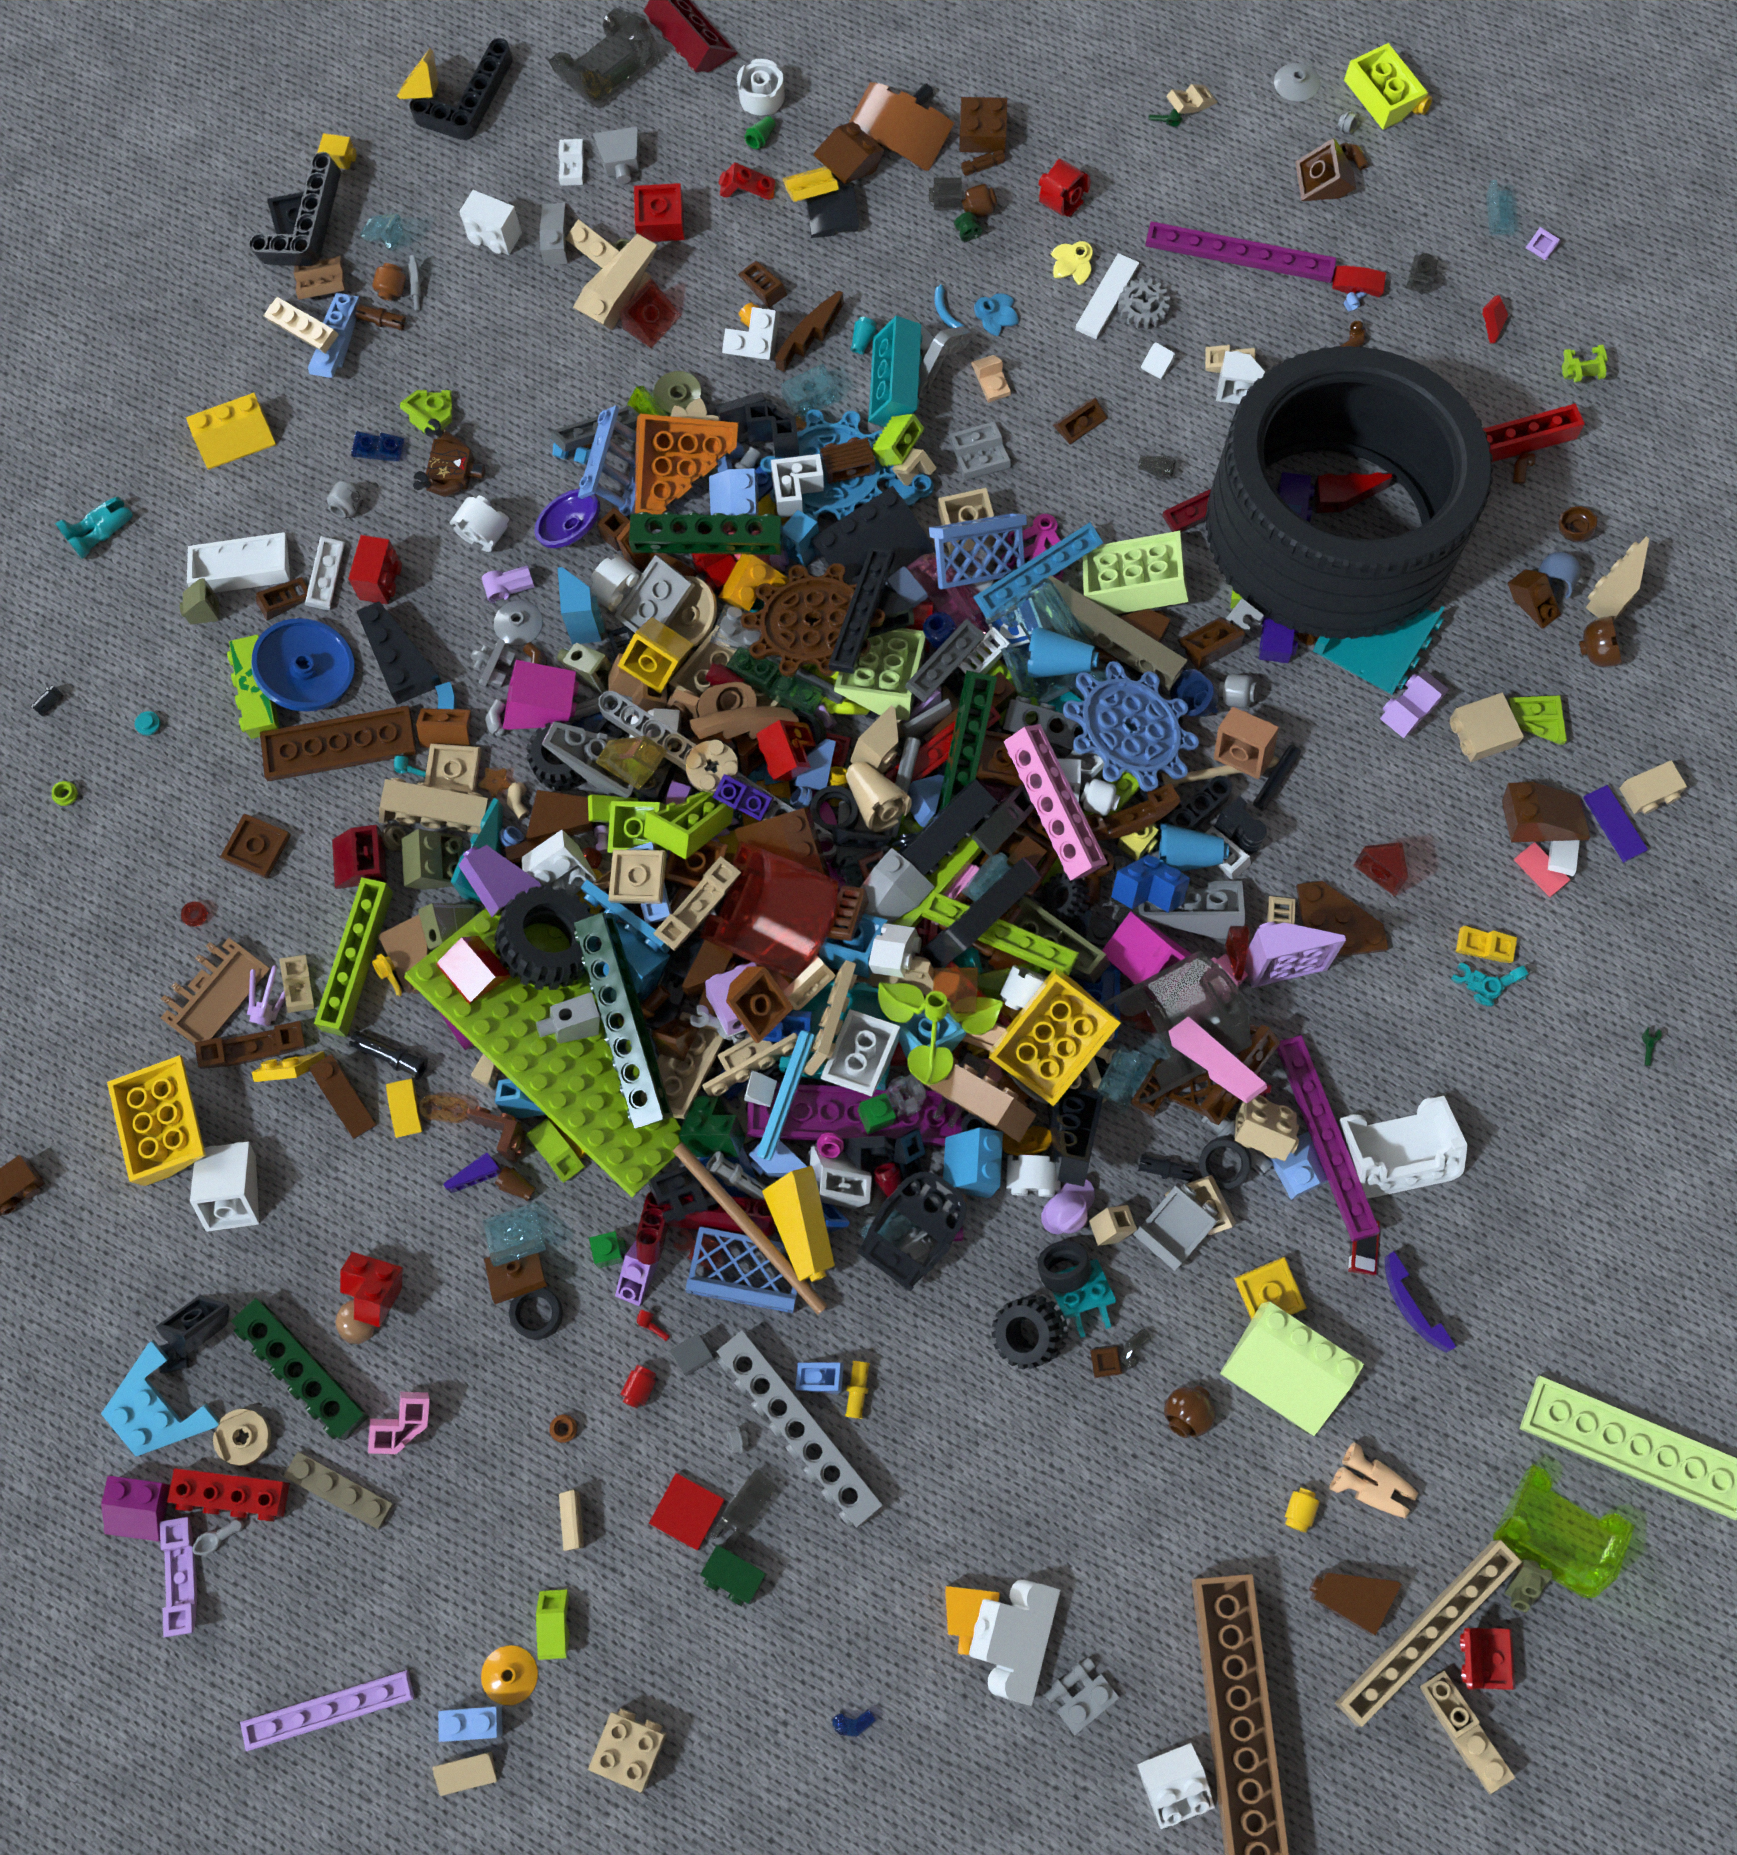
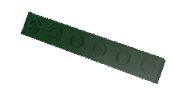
(716, 542)
(967, 735)
(259, 1314)

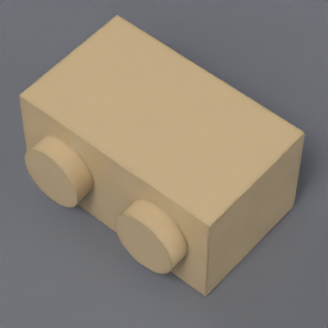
(1653, 787)

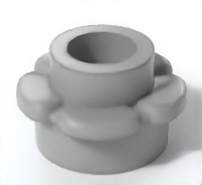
(1348, 122)
(737, 1440)

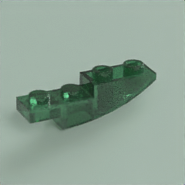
(768, 679)

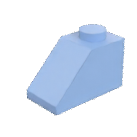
(781, 1164)

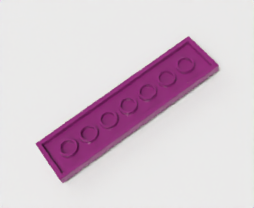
(834, 1110)

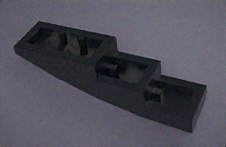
(674, 977)

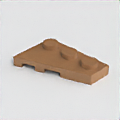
(687, 704)

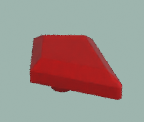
(1495, 317)

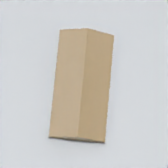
(686, 1077)

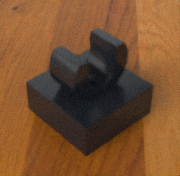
(174, 1362)

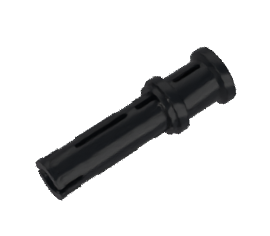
(399, 1059)

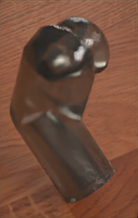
(1131, 1346)

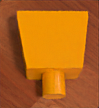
(963, 1612)

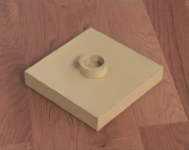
(453, 767)
(637, 876)

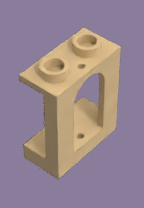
(806, 984)

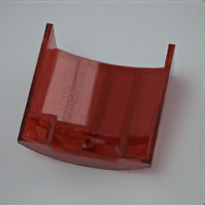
(774, 912)

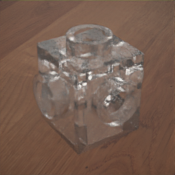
(908, 1087)

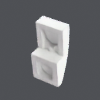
(571, 162)

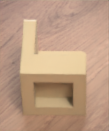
(915, 463)

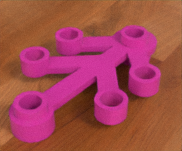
(1041, 534)

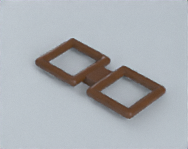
(1015, 910)

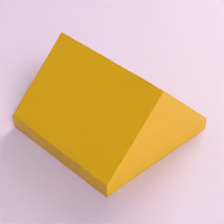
(422, 80)

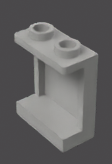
(1177, 1225)

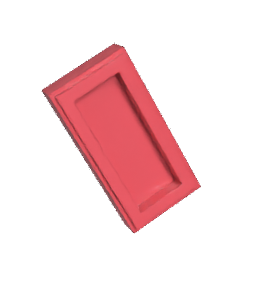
(1535, 864)

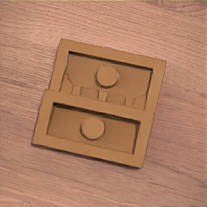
(320, 278)

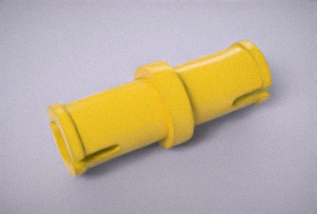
(857, 1389)

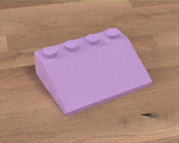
(1289, 952)

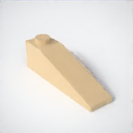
(616, 282)

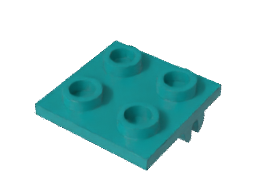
(1092, 1295)

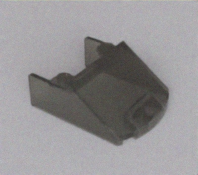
(1185, 989)

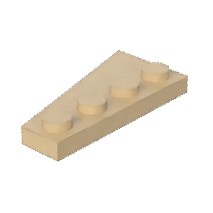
(823, 1045)

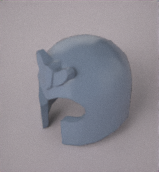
(1561, 566)

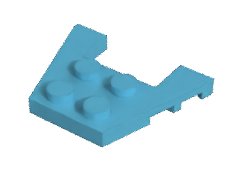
(144, 1416)

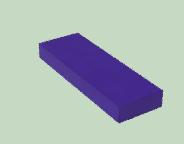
(1615, 823)

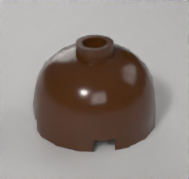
(1601, 643)

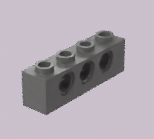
(1015, 720)

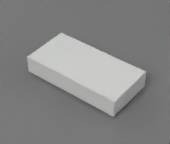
(1563, 856)

